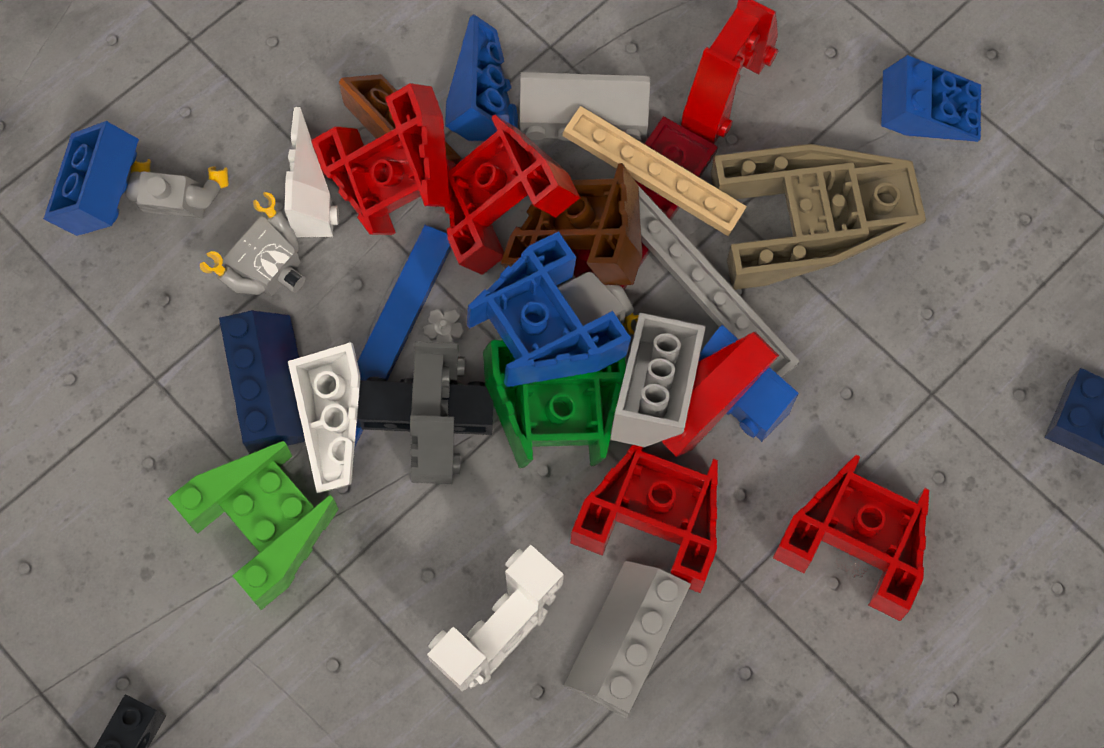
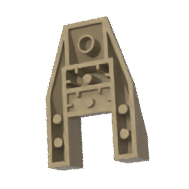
(834, 201)

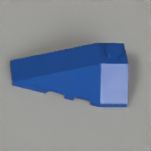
(479, 85)

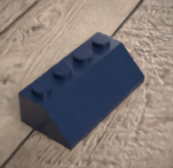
(261, 381)

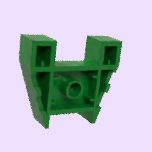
(553, 411)

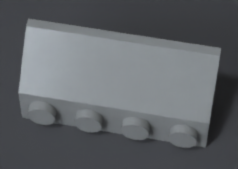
(553, 98)
(657, 380)
(627, 637)

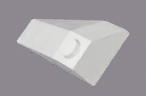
(327, 403)

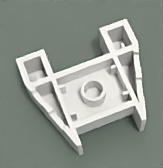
(530, 585)

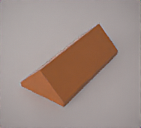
(366, 101)

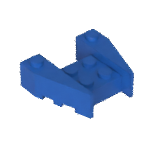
(539, 321)

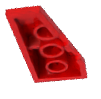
(719, 385)

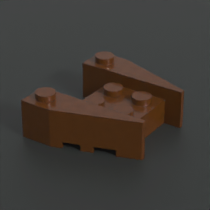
(600, 221)

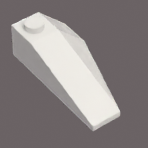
(306, 191)

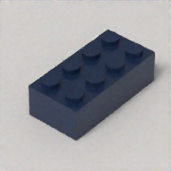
(1080, 416)

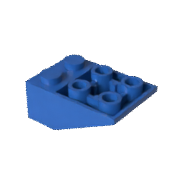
(930, 102)

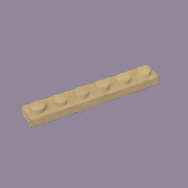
(654, 170)

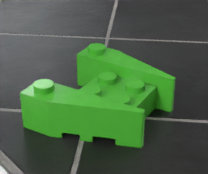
(266, 511)

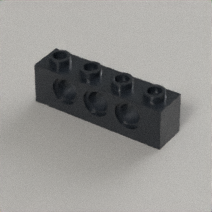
(131, 725)

